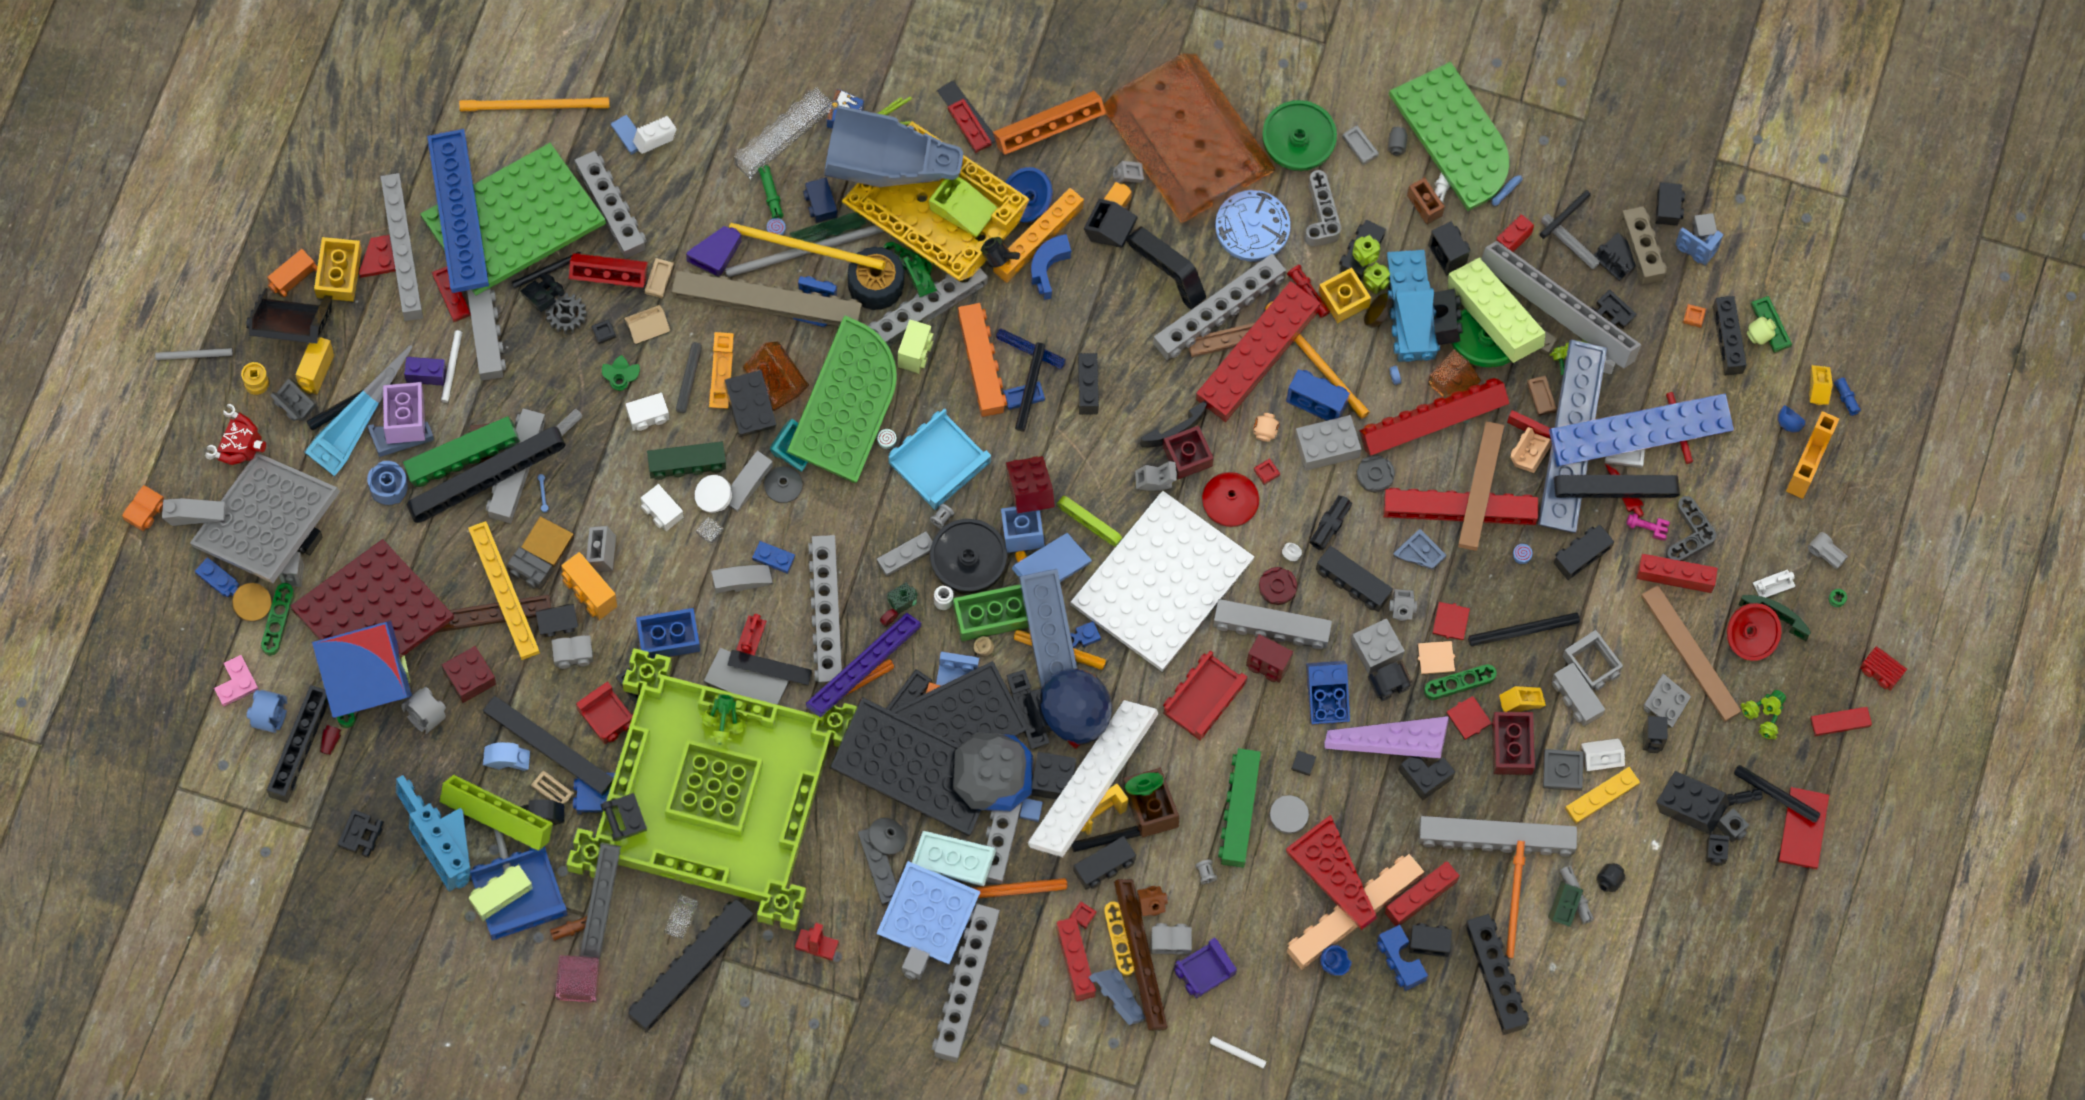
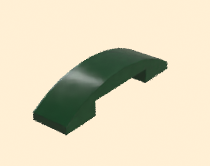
(1798, 628)

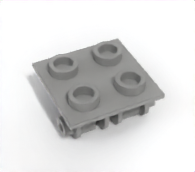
(1666, 700)

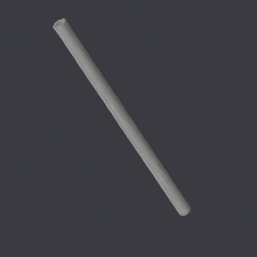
(794, 253)

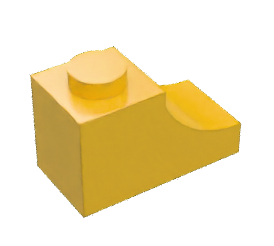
(1820, 385)
(1522, 699)

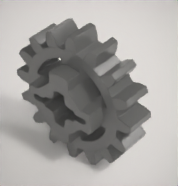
(566, 321)

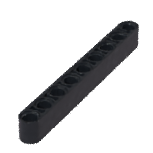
(486, 474)

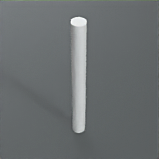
(451, 366)

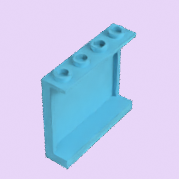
(938, 459)

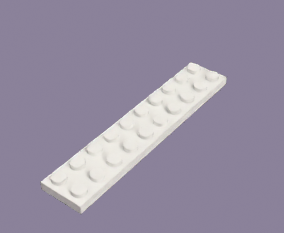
(1093, 778)

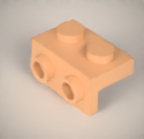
(1530, 450)

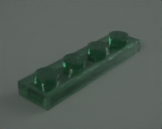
(834, 226)

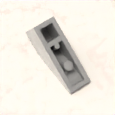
(192, 511)

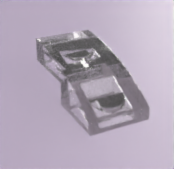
(681, 916)

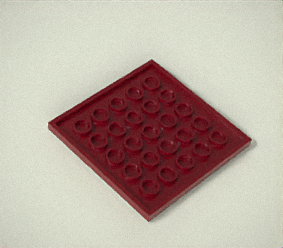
(371, 592)

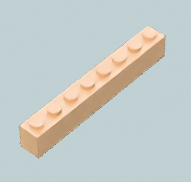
(1338, 925)

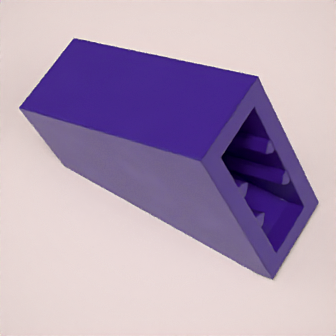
(715, 251)

